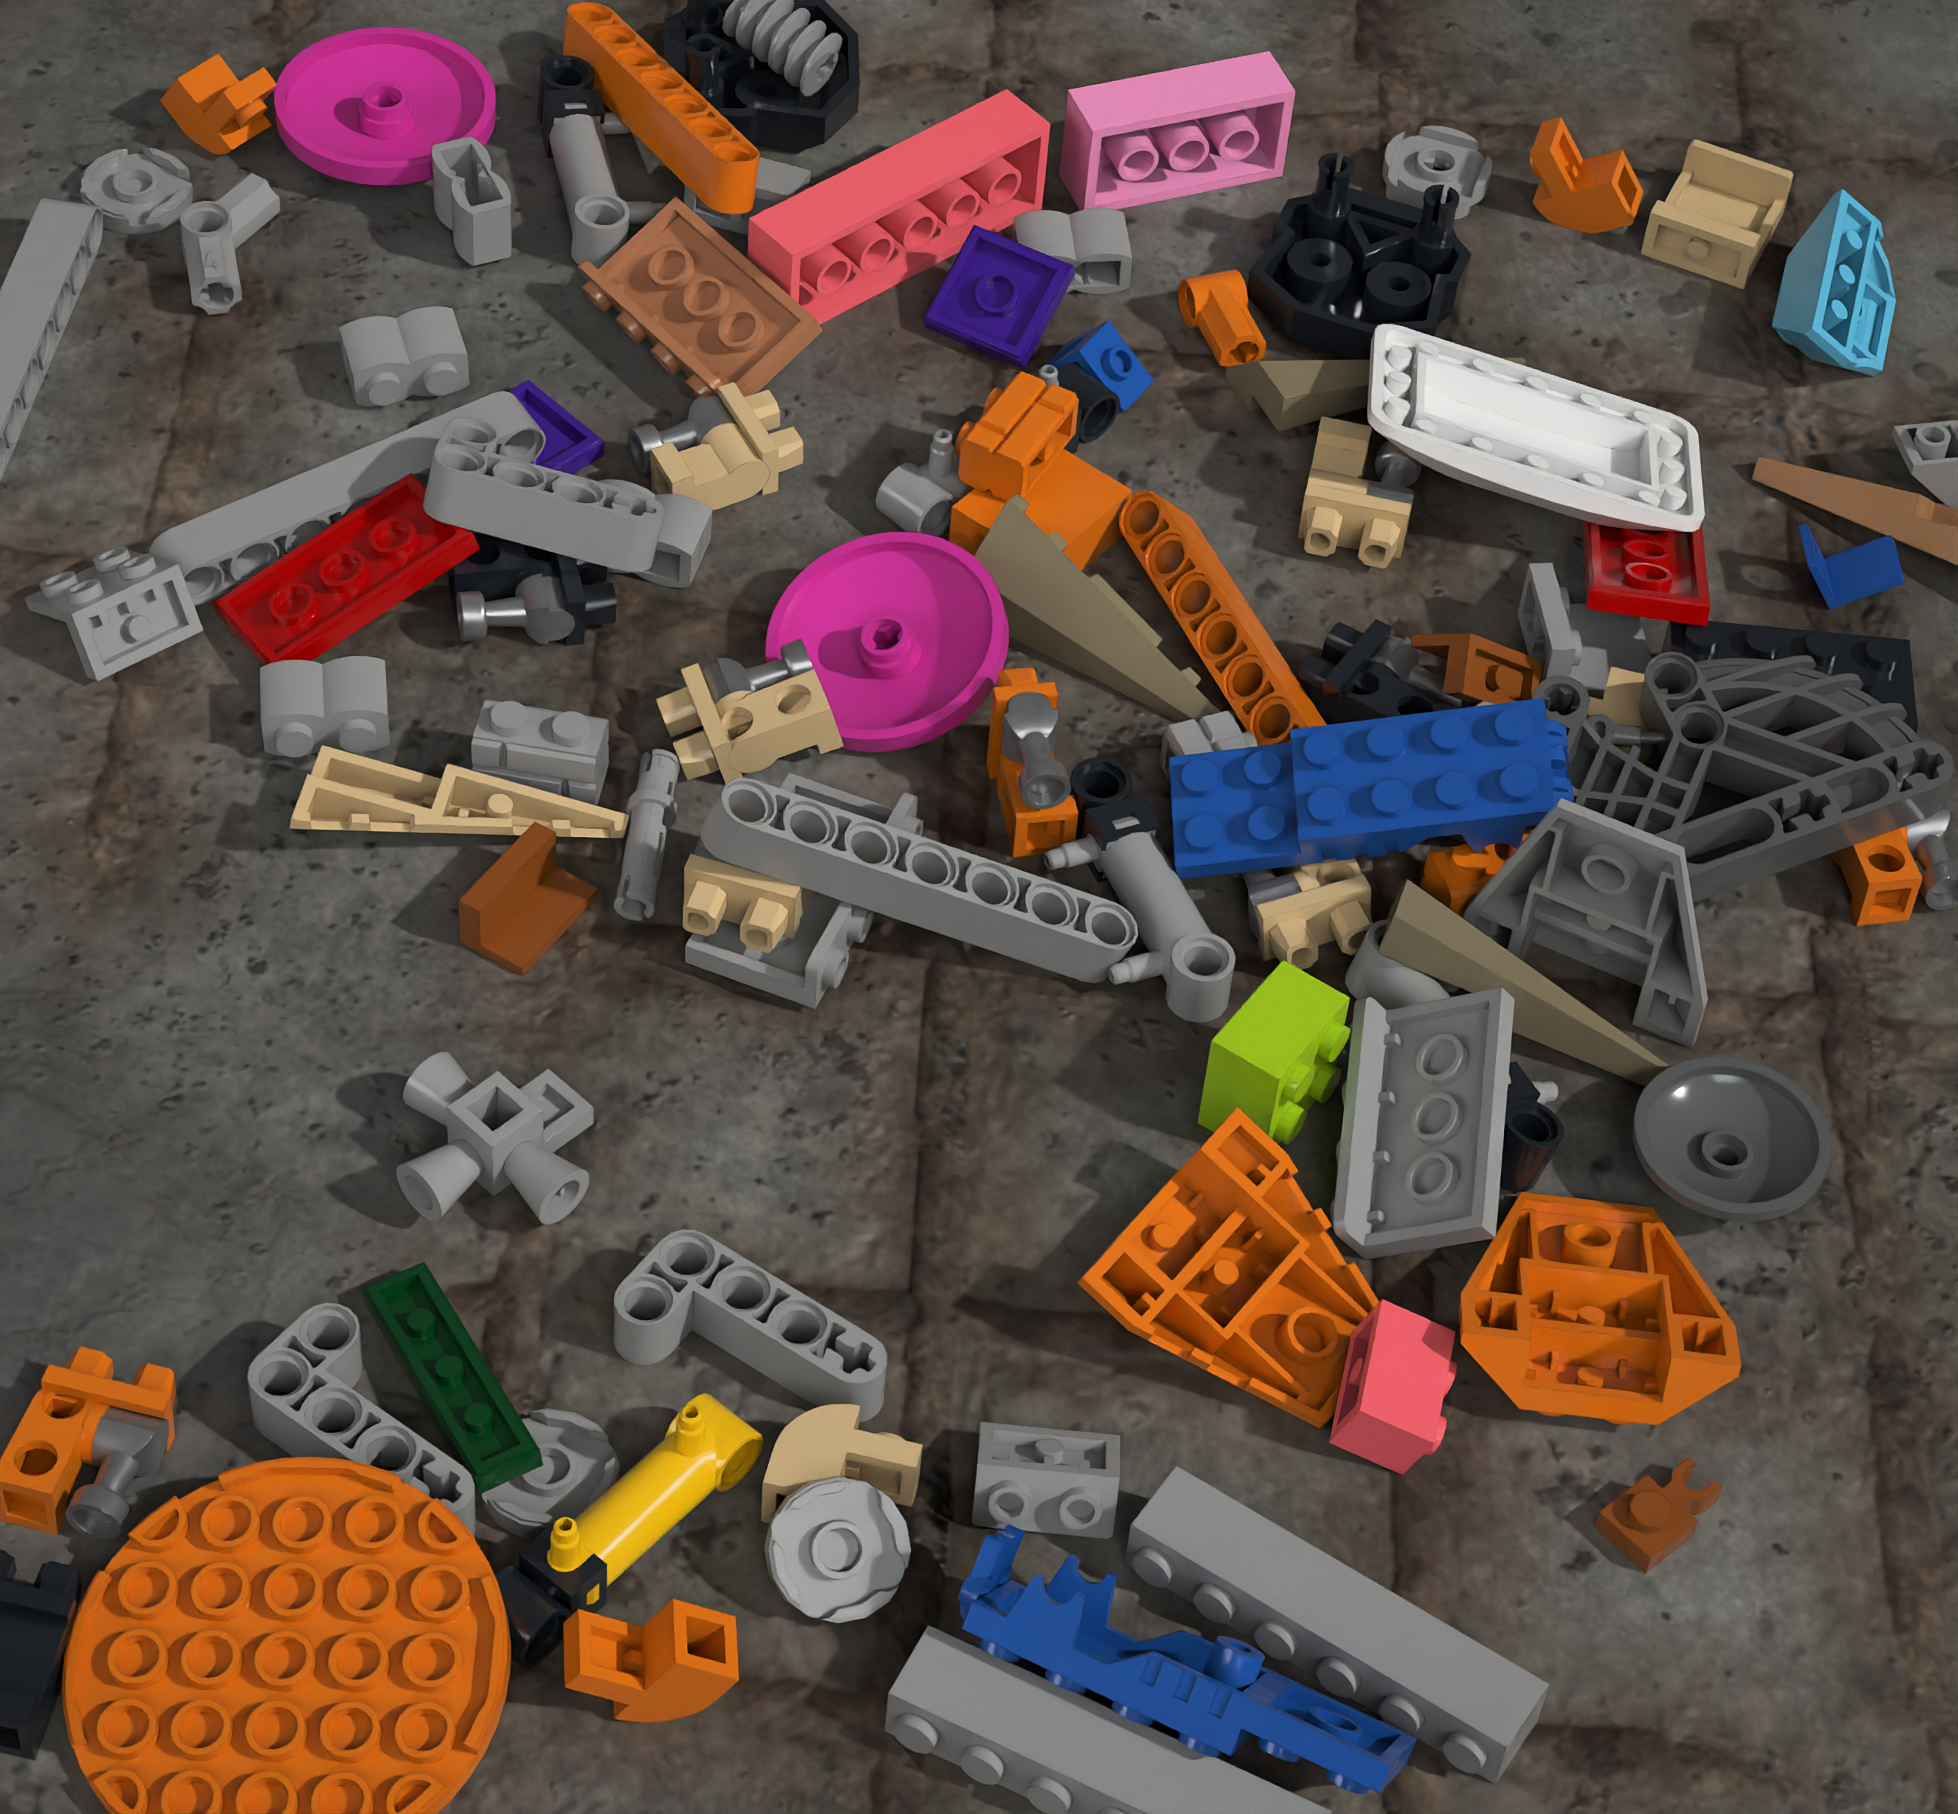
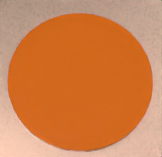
(289, 1650)

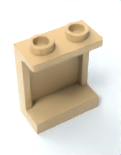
(1718, 214)

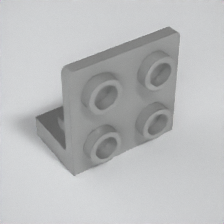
(119, 609)
(1577, 639)

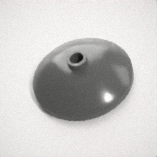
(1731, 1138)

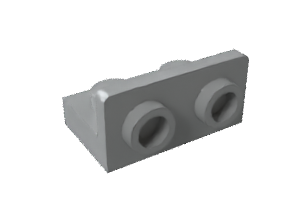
(1046, 1480)

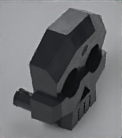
(748, 90)
(1359, 262)

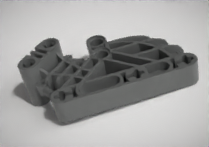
(1801, 789)

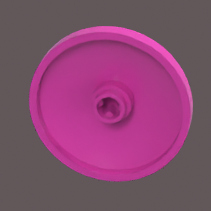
(379, 101)
(898, 636)

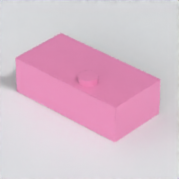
(1176, 132)

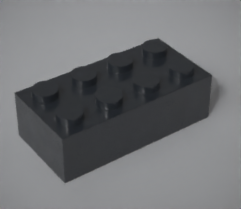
(1878, 661)

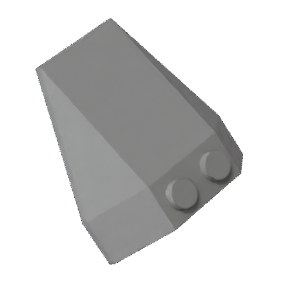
(1608, 902)

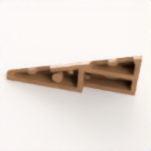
(1883, 509)

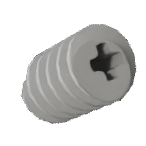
(785, 40)

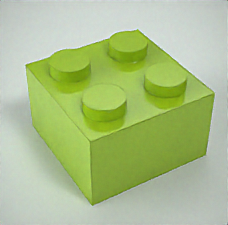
(1277, 1054)

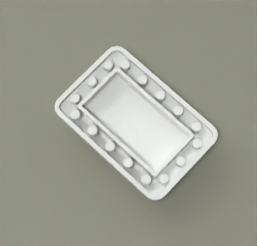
(1534, 434)

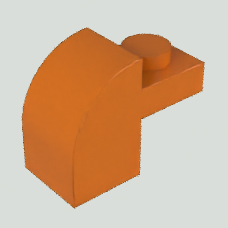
(217, 107)
(1581, 192)
(655, 1670)

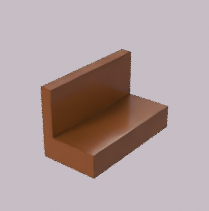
(1481, 668)
(522, 903)

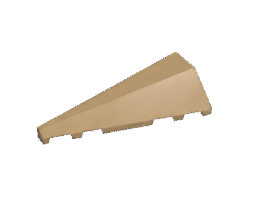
(378, 796)

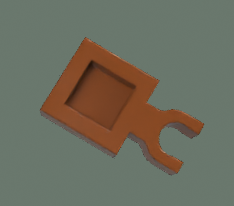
(1654, 1520)

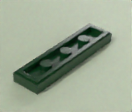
(452, 1378)

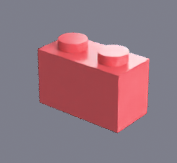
(1394, 1388)

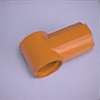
(1220, 310)

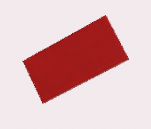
(1646, 573)
(344, 576)

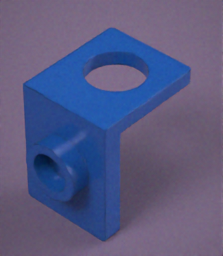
(1108, 360)
(1854, 571)

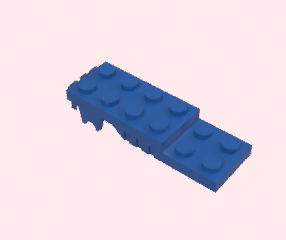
(1369, 788)
(1195, 1686)

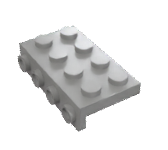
(819, 952)
(1423, 1124)

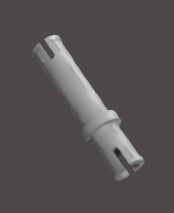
(651, 815)

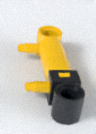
(582, 1556)

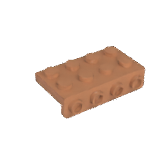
(700, 304)

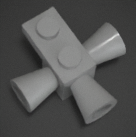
(496, 1139)

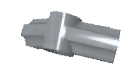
(213, 233)

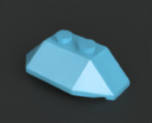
(1838, 290)

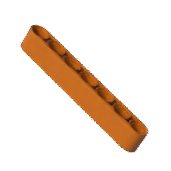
(664, 109)
(1217, 619)

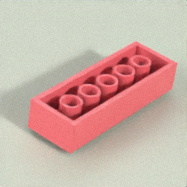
(903, 207)

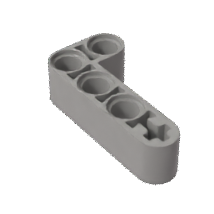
(537, 504)
(831, 1367)
(324, 1401)

